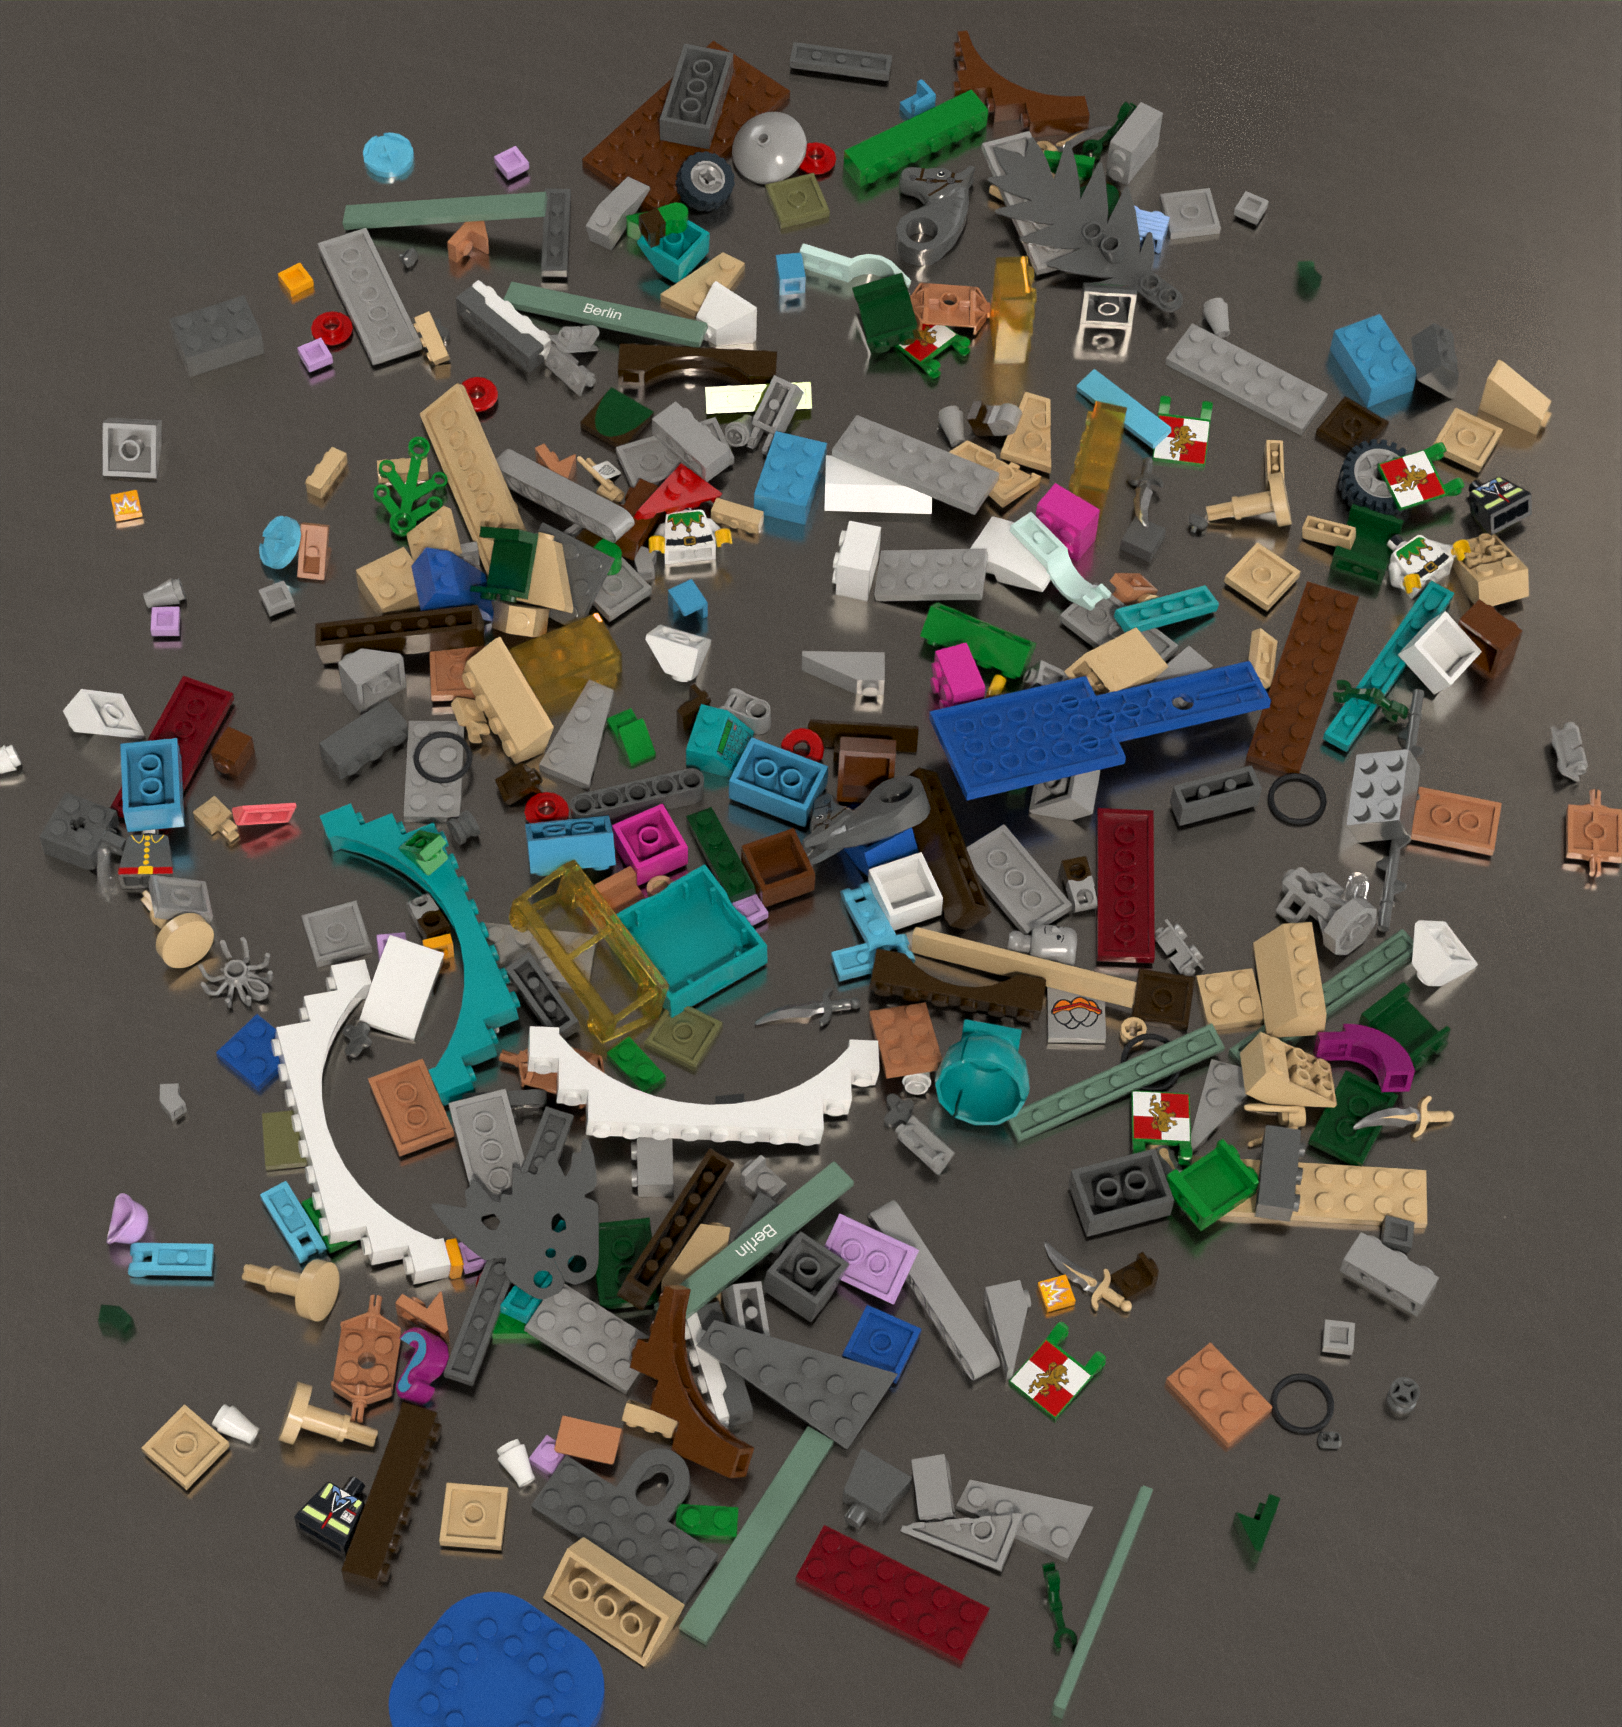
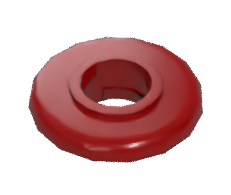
(821, 165)
(335, 336)
(483, 386)
(806, 736)
(546, 799)

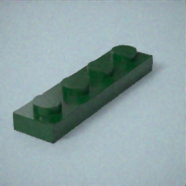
(720, 854)

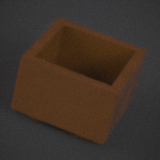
(1493, 636)
(863, 767)
(778, 867)

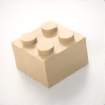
(389, 584)

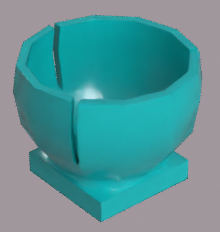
(985, 1073)

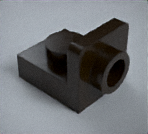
(689, 710)
(518, 783)
(1136, 1277)

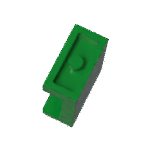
(1213, 1185)

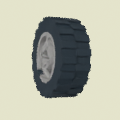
(692, 185)

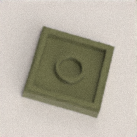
(797, 200)
(684, 1036)
(281, 1141)

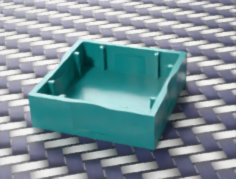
(694, 938)

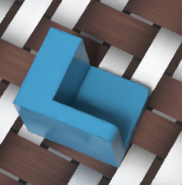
(920, 102)
(790, 274)
(687, 599)

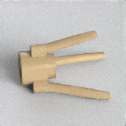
(607, 488)
(1289, 1116)

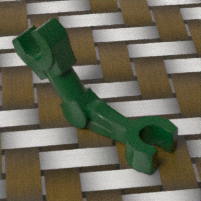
(1124, 113)
(1390, 709)
(1054, 1602)

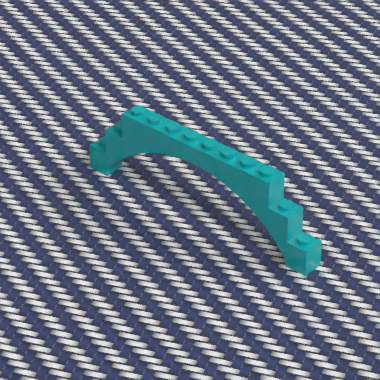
(485, 994)

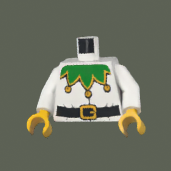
(688, 537)
(1421, 561)

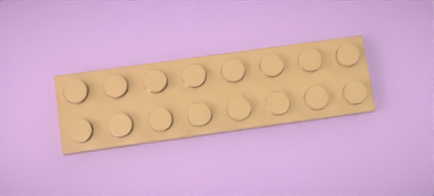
(470, 467)
(1351, 1194)

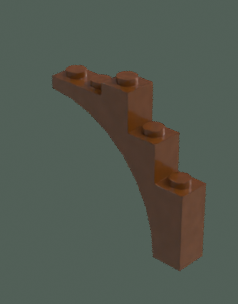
(1007, 101)
(676, 1396)

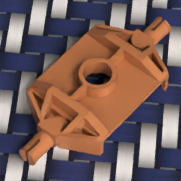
(968, 311)
(544, 1081)
(366, 1337)

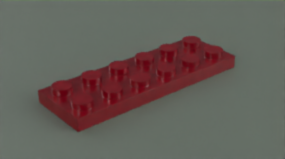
(193, 719)
(1125, 886)
(892, 1594)

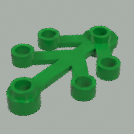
(409, 492)

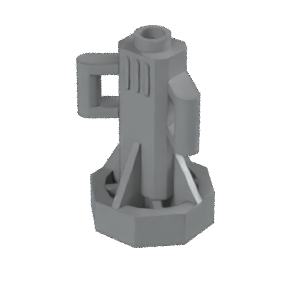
(1341, 922)

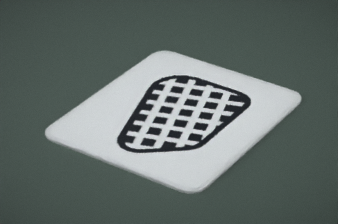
(606, 470)

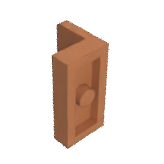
(620, 890)
(588, 1440)

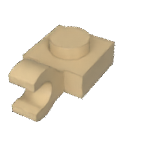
(471, 717)
(215, 818)

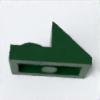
(1255, 1530)

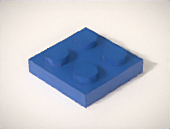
(251, 1053)
(882, 1341)

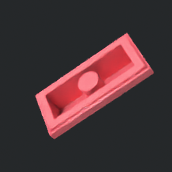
(263, 813)

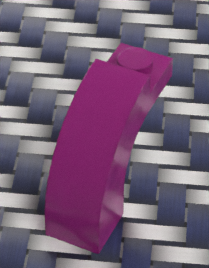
(1372, 1049)

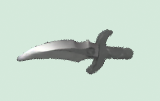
(1143, 489)
(806, 1010)

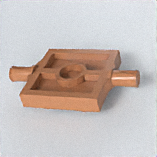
(1594, 833)

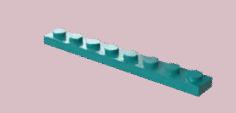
(1387, 666)

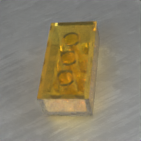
(1012, 309)
(1098, 454)
(568, 658)

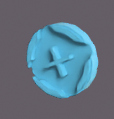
(388, 155)
(280, 542)

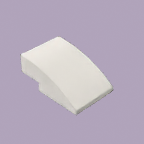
(1010, 558)
(401, 987)

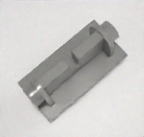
(576, 339)
(567, 369)
(1571, 761)
(1173, 939)
(925, 1144)

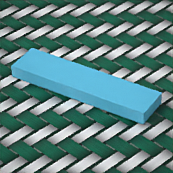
(1138, 418)

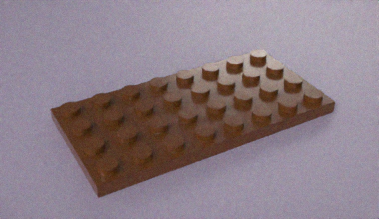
(636, 146)

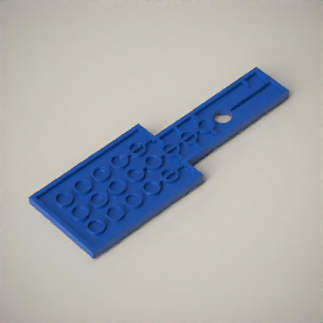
(1071, 731)

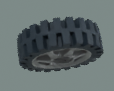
(1359, 474)

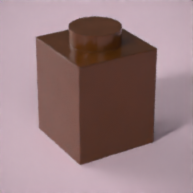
(232, 751)

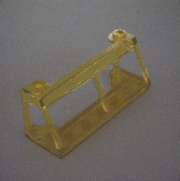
(578, 891)

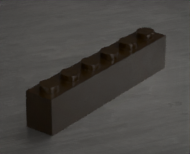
(401, 633)
(948, 857)
(675, 1229)
(391, 1496)

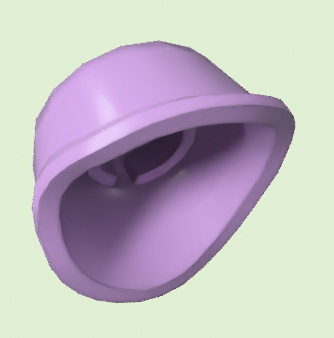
(127, 1221)

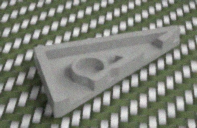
(1220, 1097)
(978, 1539)

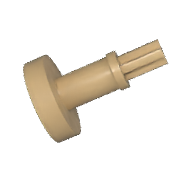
(1257, 503)
(183, 938)
(313, 1289)
(315, 1419)

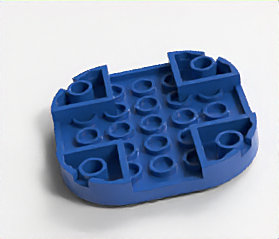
(498, 1666)

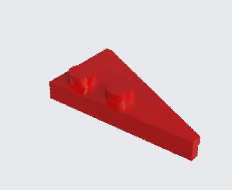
(677, 492)

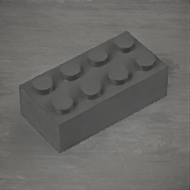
(696, 96)

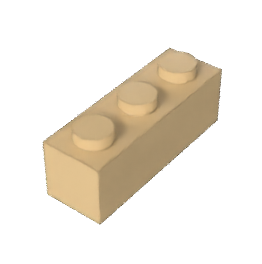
(431, 338)
(1273, 459)
(402, 468)
(326, 472)
(737, 515)
(1328, 532)
(640, 1415)

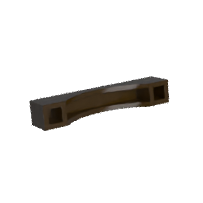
(645, 363)
(898, 975)

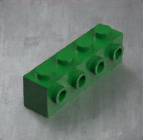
(986, 642)

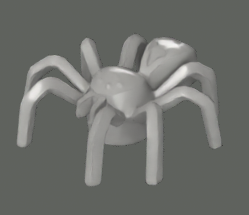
(237, 974)

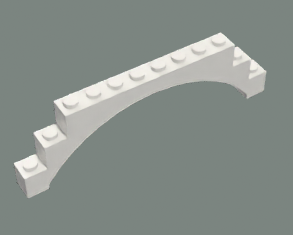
(630, 1113)
(344, 1206)

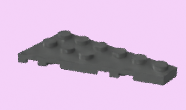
(813, 1385)

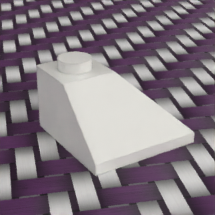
(728, 317)
(678, 651)
(102, 715)
(1439, 953)

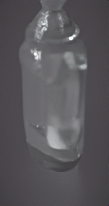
(104, 879)
(1356, 886)

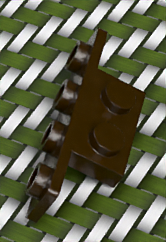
(831, 732)

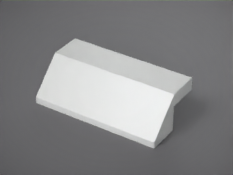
(862, 491)

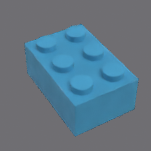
(1373, 360)
(790, 477)
(778, 782)
(152, 785)
(558, 842)

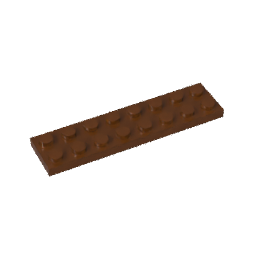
(1302, 678)

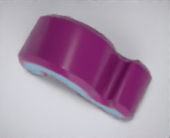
(424, 1366)

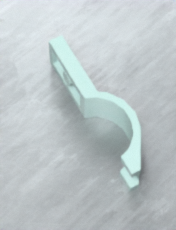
(847, 268)
(1056, 560)

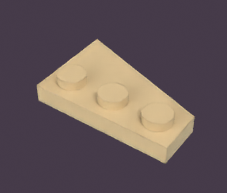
(692, 290)
(1031, 440)
(1011, 481)

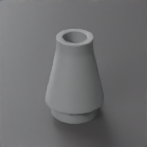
(1216, 313)
(952, 423)
(739, 431)
(167, 593)

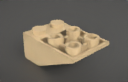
(1492, 572)
(1119, 664)
(1285, 1074)

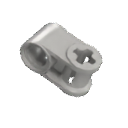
(747, 708)

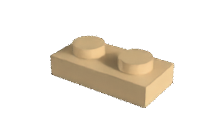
(1263, 655)

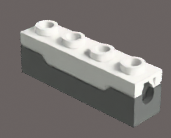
(504, 325)
(723, 1387)

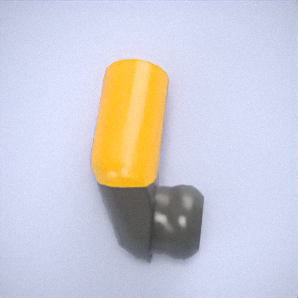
(996, 686)

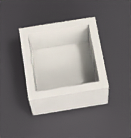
(856, 560)
(1439, 653)
(906, 891)

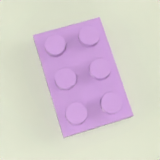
(875, 1259)

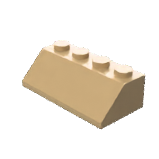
(508, 702)
(1290, 981)
(613, 1601)

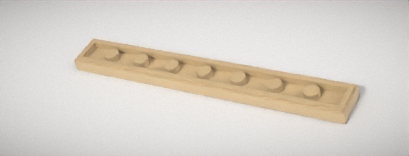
(1012, 963)

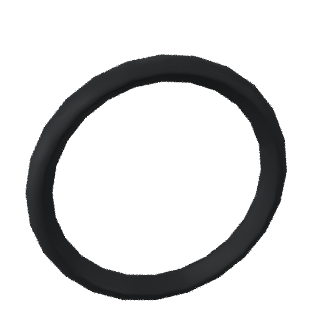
(442, 735)
(1297, 776)
(1131, 1043)
(1304, 1430)

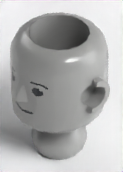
(1046, 942)

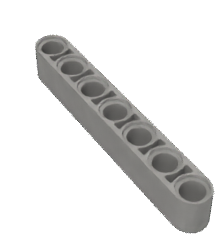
(564, 496)
(938, 1295)

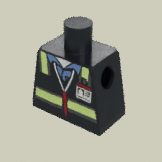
(1498, 503)
(333, 1514)

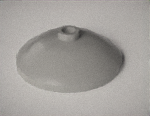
(774, 158)

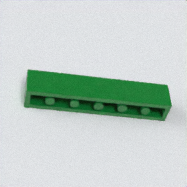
(915, 138)

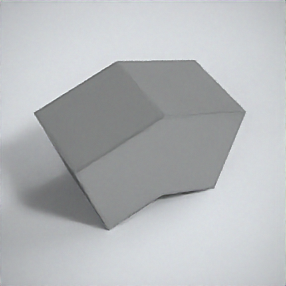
(645, 562)
(171, 1101)

